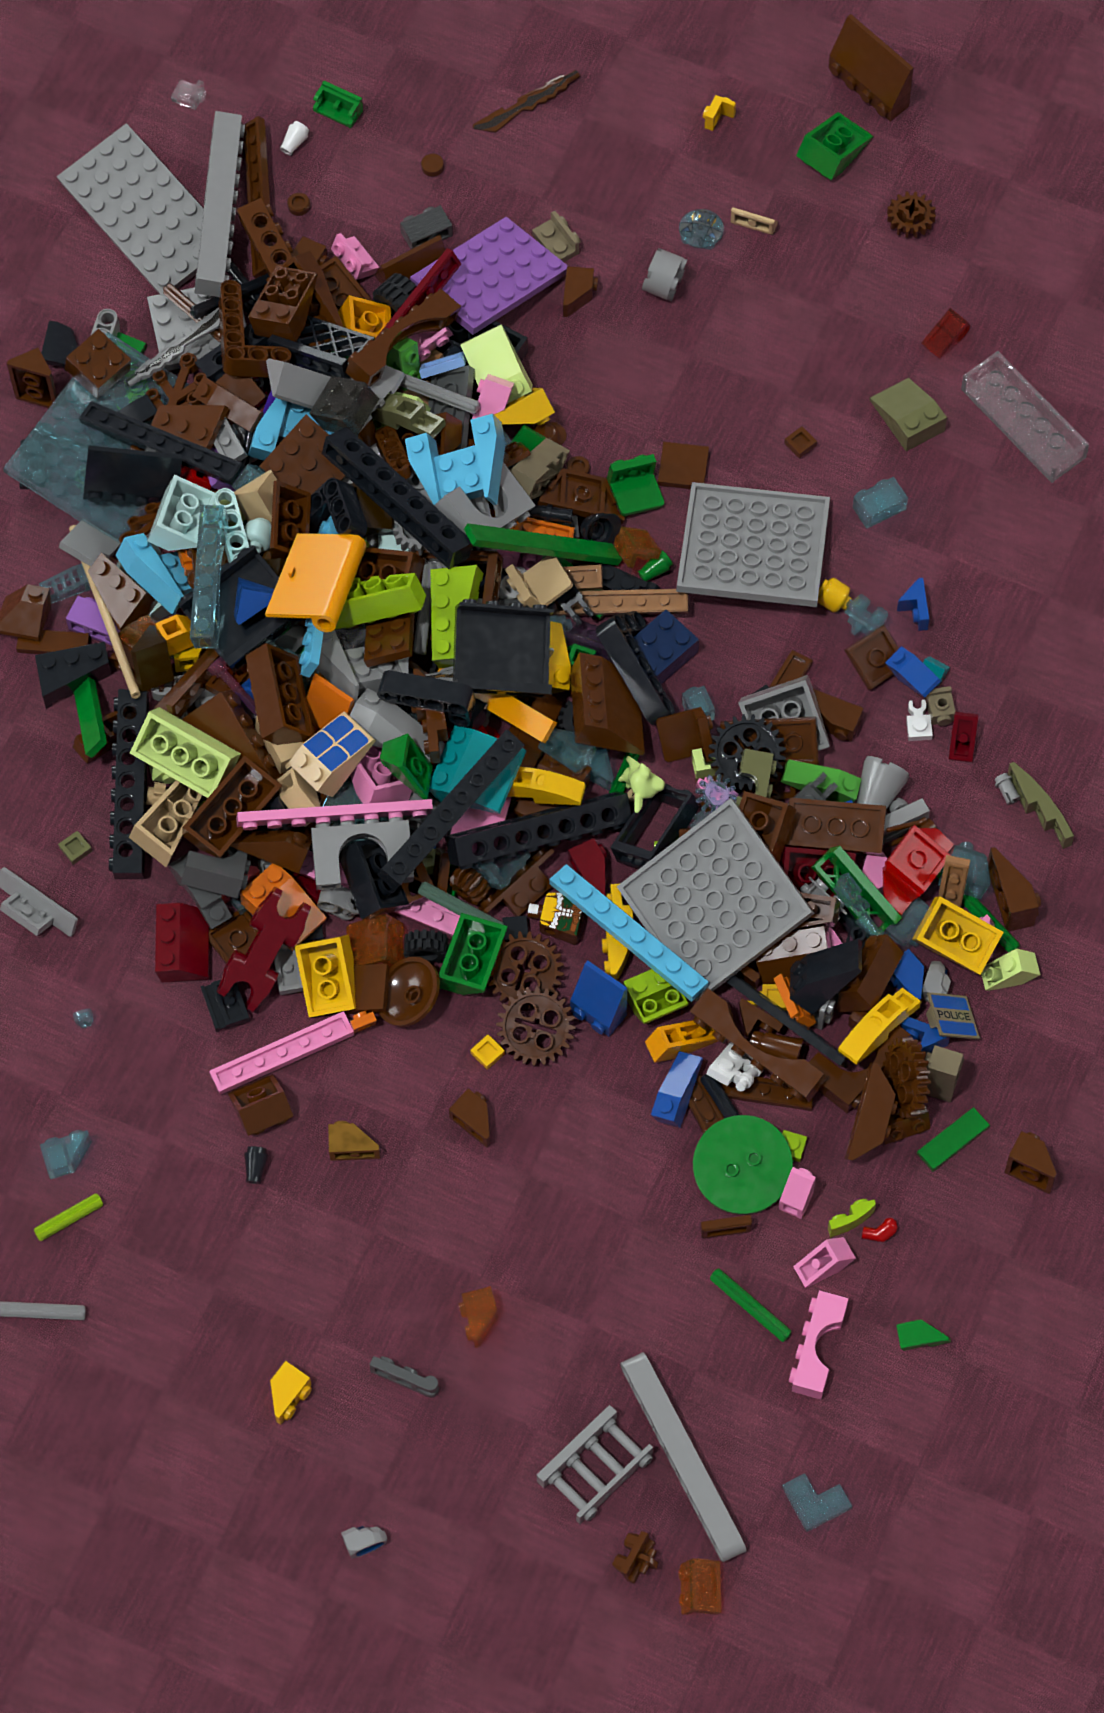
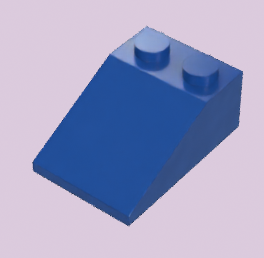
(599, 1000)

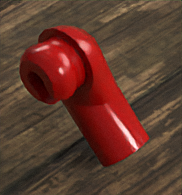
(882, 1233)

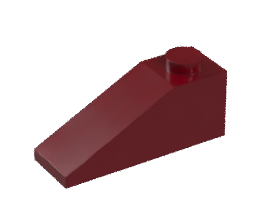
(589, 863)

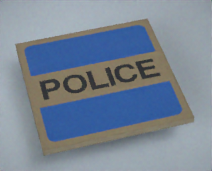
(951, 1016)

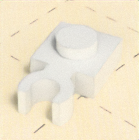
(918, 725)

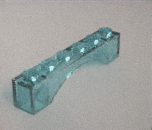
(210, 548)

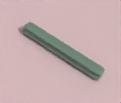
(451, 902)

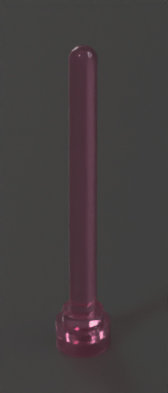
(220, 670)

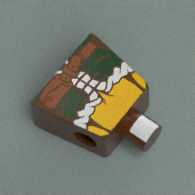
(558, 917)

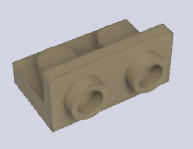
(557, 237)

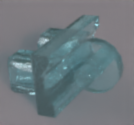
(861, 618)

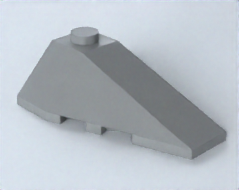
(387, 721)

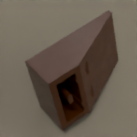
(284, 303)

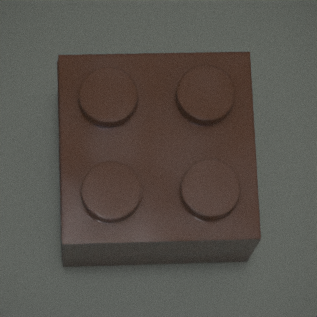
(97, 364)

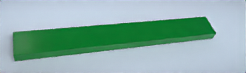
(542, 544)

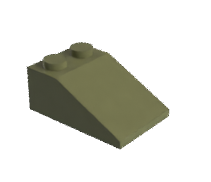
(910, 413)

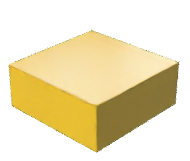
(487, 1051)

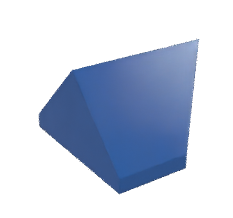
(250, 599)

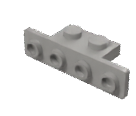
(32, 907)

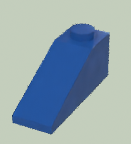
(677, 1090)

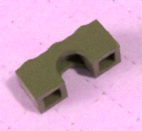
(758, 767)

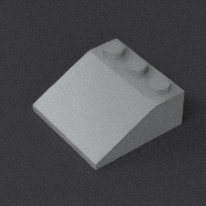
(786, 700)

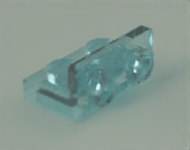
(905, 929)

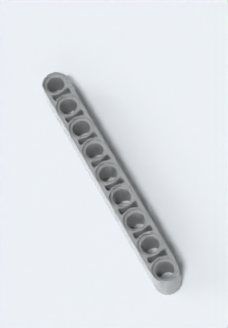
(683, 1457)

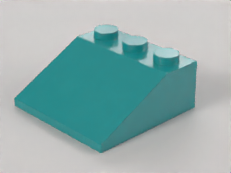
(459, 756)

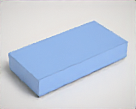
(442, 365)

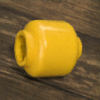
(833, 594)

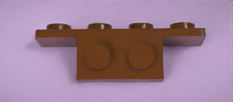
(524, 887)

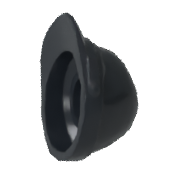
(600, 527)

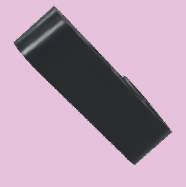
(429, 693)

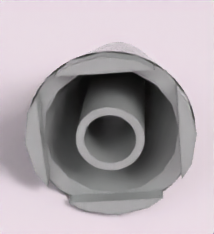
(880, 782)

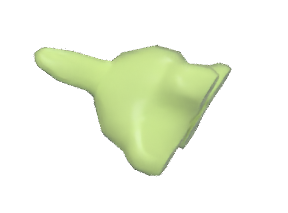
(641, 781)

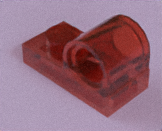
(946, 331)

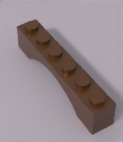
(432, 315)
(796, 1074)

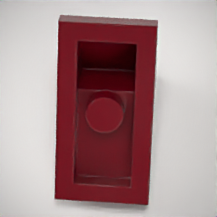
(963, 736)

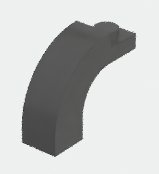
(209, 903)

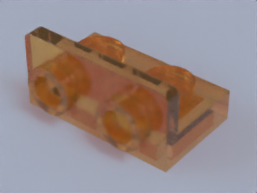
(635, 543)
(700, 1587)

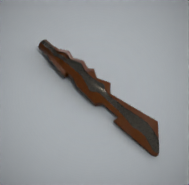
(528, 101)

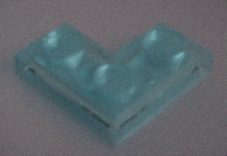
(815, 1508)

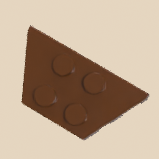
(580, 492)

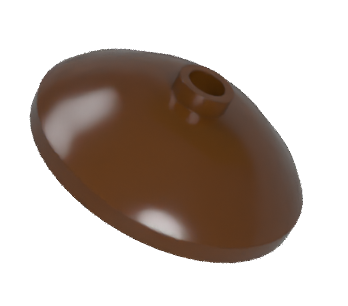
(411, 991)

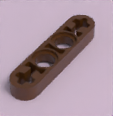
(393, 451)

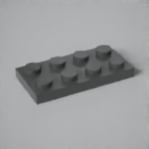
(459, 381)

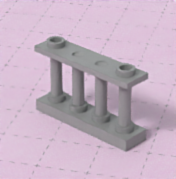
(588, 1440)

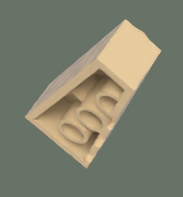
(162, 824)

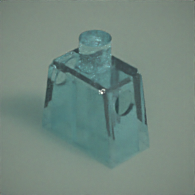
(978, 874)

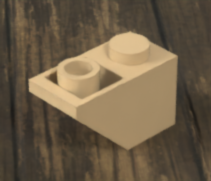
(297, 791)

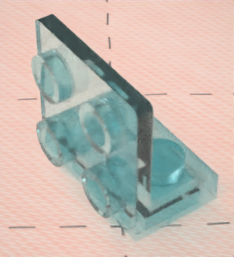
(502, 870)

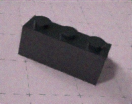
(372, 896)

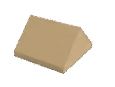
(257, 497)

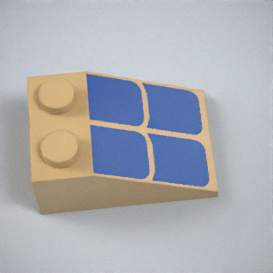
(332, 754)

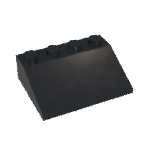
(128, 475)

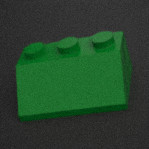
(471, 955)

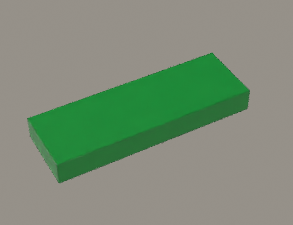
(953, 1139)

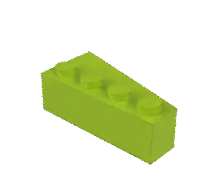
(447, 591)

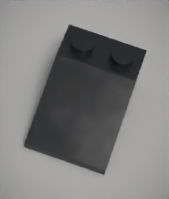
(824, 974)

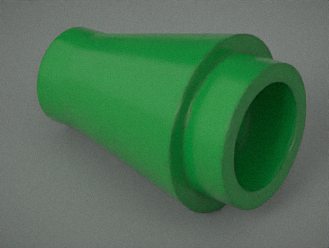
(655, 567)

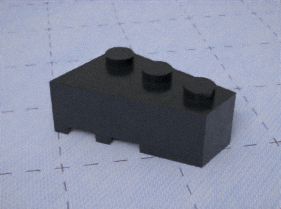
(67, 669)

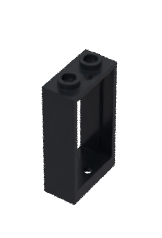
(623, 846)

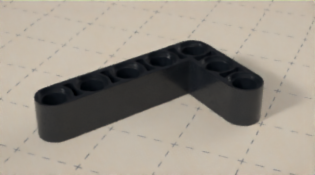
(340, 502)
(618, 640)

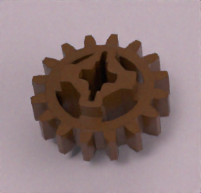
(901, 209)

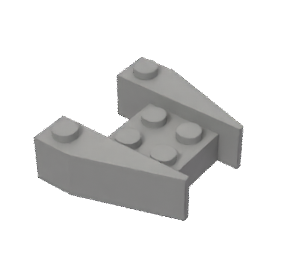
(348, 670)

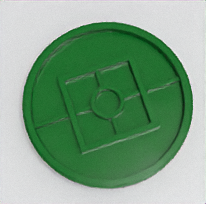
(742, 1164)

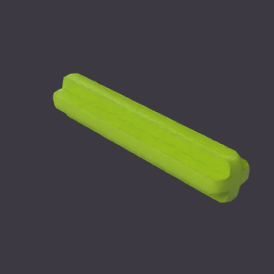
(68, 1217)

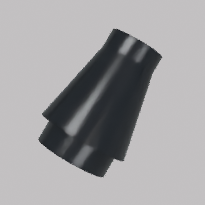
(255, 1163)

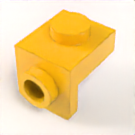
(719, 106)

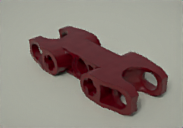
(256, 963)

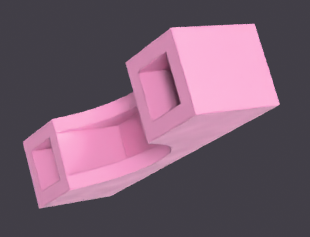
(827, 1316)

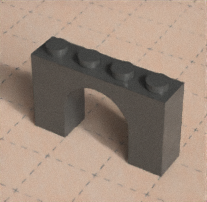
(217, 874)

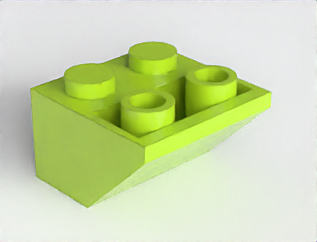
(652, 996)

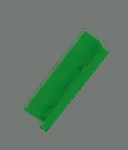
(844, 864)

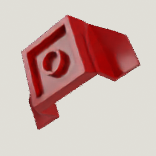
(914, 865)

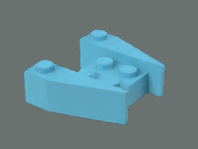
(275, 426)
(472, 468)
(157, 574)

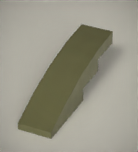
(1036, 799)

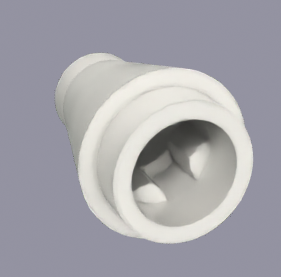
(294, 137)

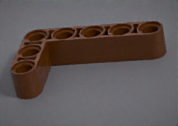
(236, 356)

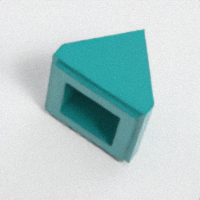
(936, 667)

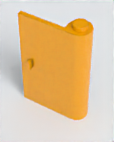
(317, 578)

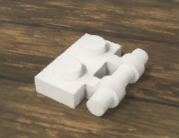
(728, 1067)

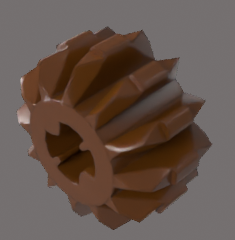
(469, 885)

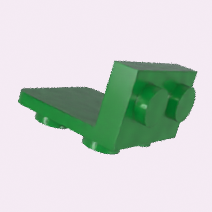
(635, 485)

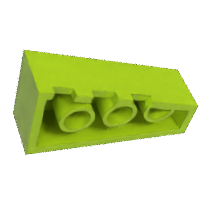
(381, 599)

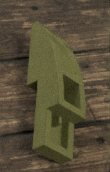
(409, 414)

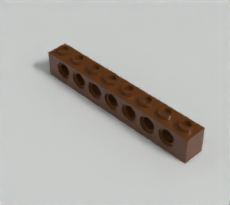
(250, 217)

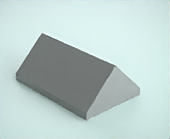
(295, 383)

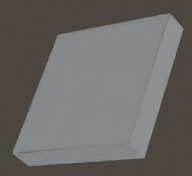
(87, 543)

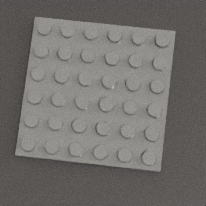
(753, 544)
(716, 896)

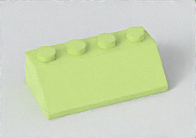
(183, 752)

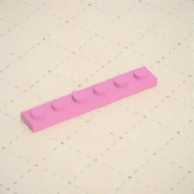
(281, 1053)

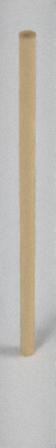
(113, 635)

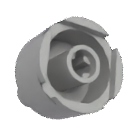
(664, 274)

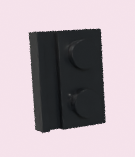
(225, 1010)

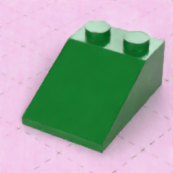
(833, 145)

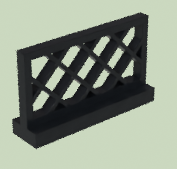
(314, 357)

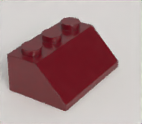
(799, 862)
(181, 943)

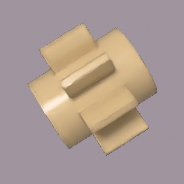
(155, 793)

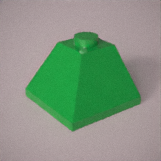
(408, 764)

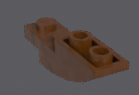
(433, 724)

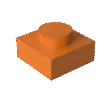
(362, 1021)

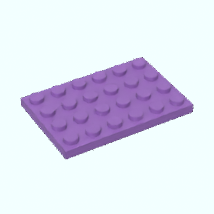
(498, 273)

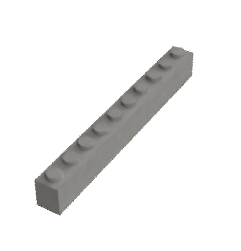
(218, 203)

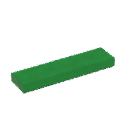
(90, 717)

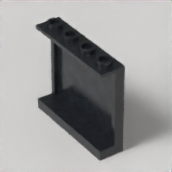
(241, 639)
(502, 648)

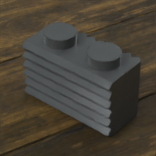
(426, 226)

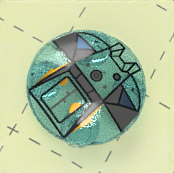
(701, 228)

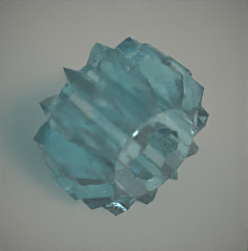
(719, 787)

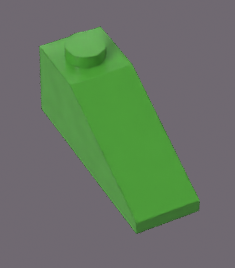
(800, 774)

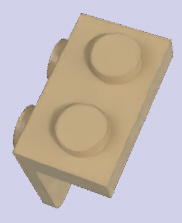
(540, 583)

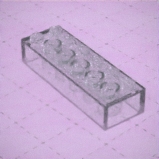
(1024, 416)

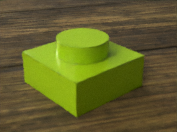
(796, 1143)

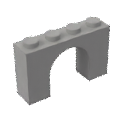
(511, 507)
(330, 840)

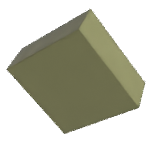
(75, 847)

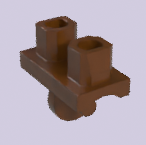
(639, 1558)

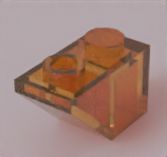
(480, 1312)

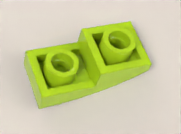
(858, 1213)

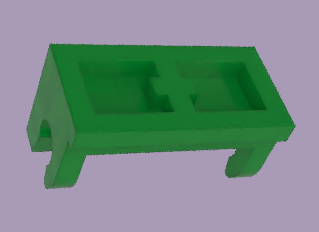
(338, 104)

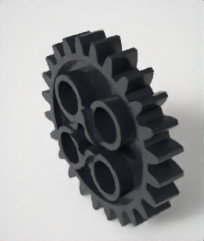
(728, 764)

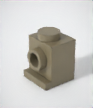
(937, 698)

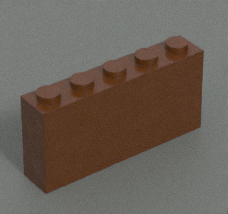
(230, 724)

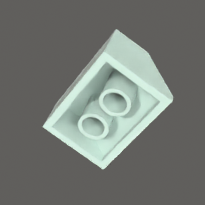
(179, 514)

